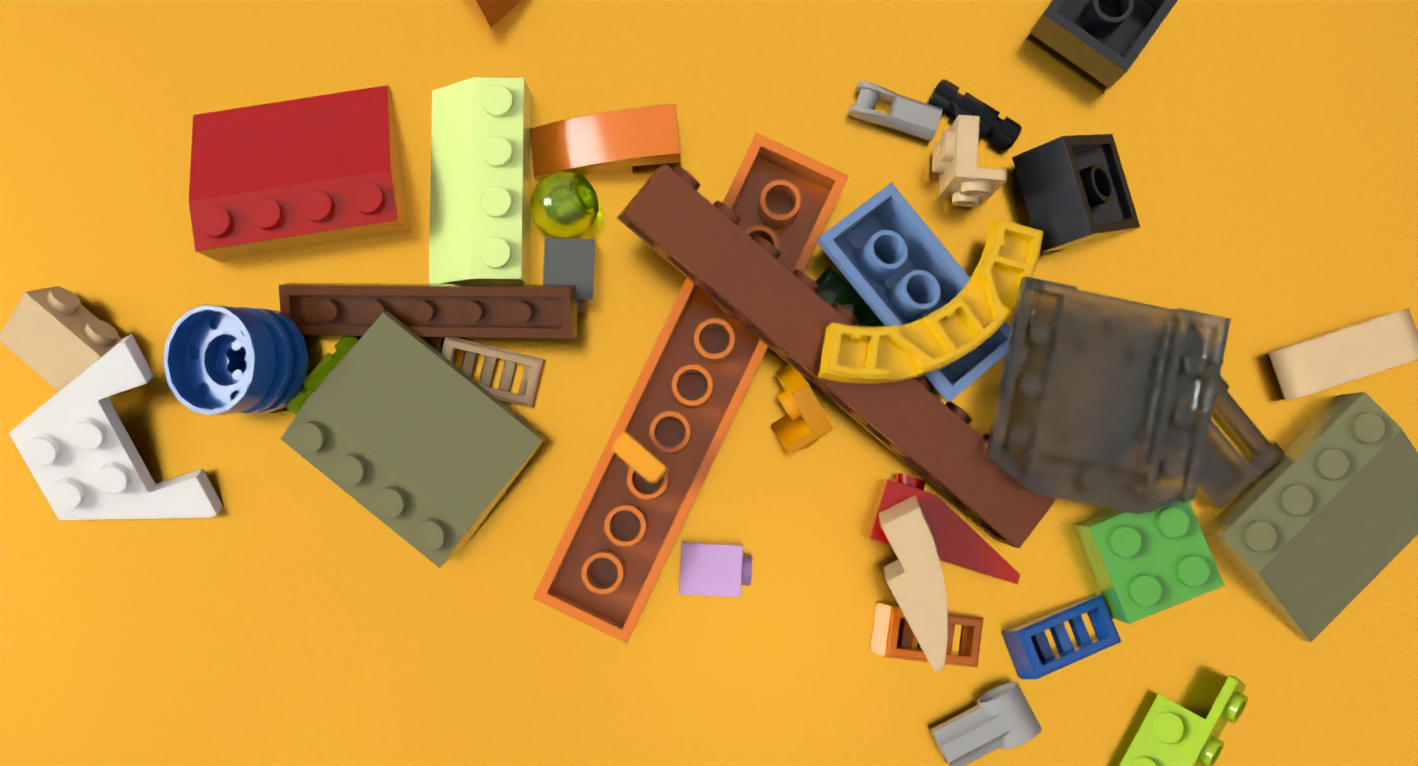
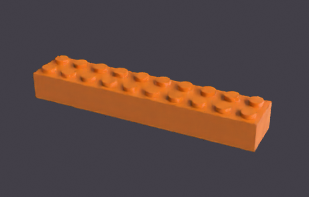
(682, 407)

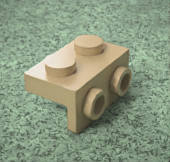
(957, 164)

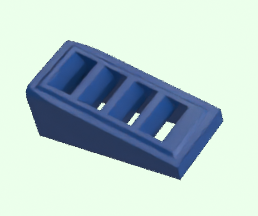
(1032, 650)

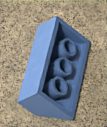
(906, 276)

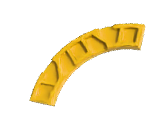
(948, 333)

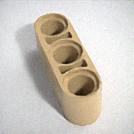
(1346, 354)

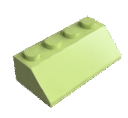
(480, 182)

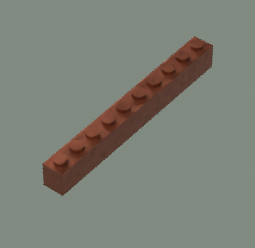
(792, 321)

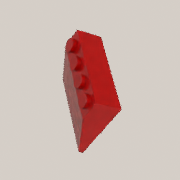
(296, 174)

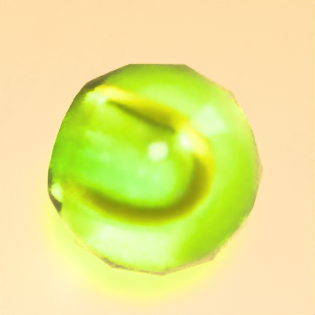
(564, 205)

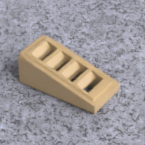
(529, 377)

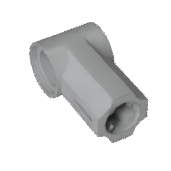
(998, 721)

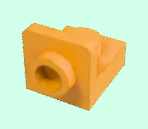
(804, 417)

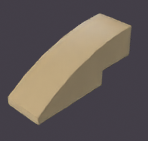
(917, 577)

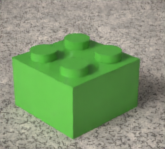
(1148, 559)

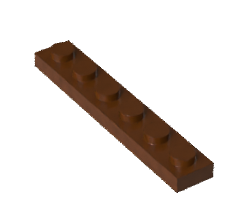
(434, 309)

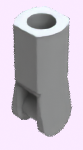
(904, 114)

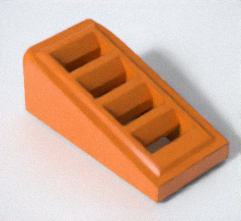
(894, 637)

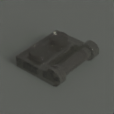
(1223, 468)

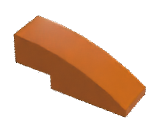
(607, 141)

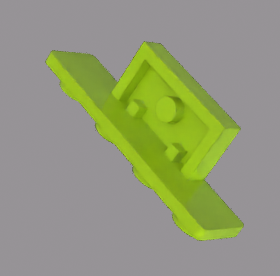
(1182, 738)

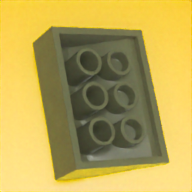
(412, 439)
(1324, 514)

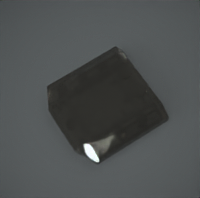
(1106, 397)

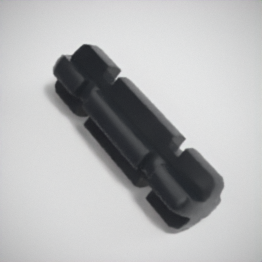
(1003, 132)

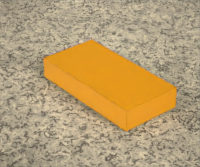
(639, 458)

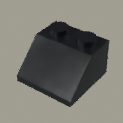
(1075, 190)

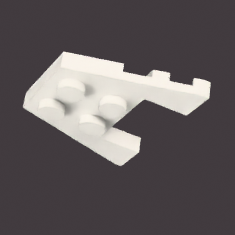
(89, 460)

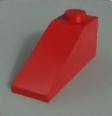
(952, 536)

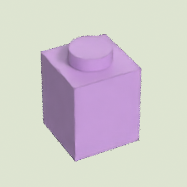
(714, 569)

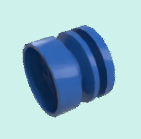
(235, 360)

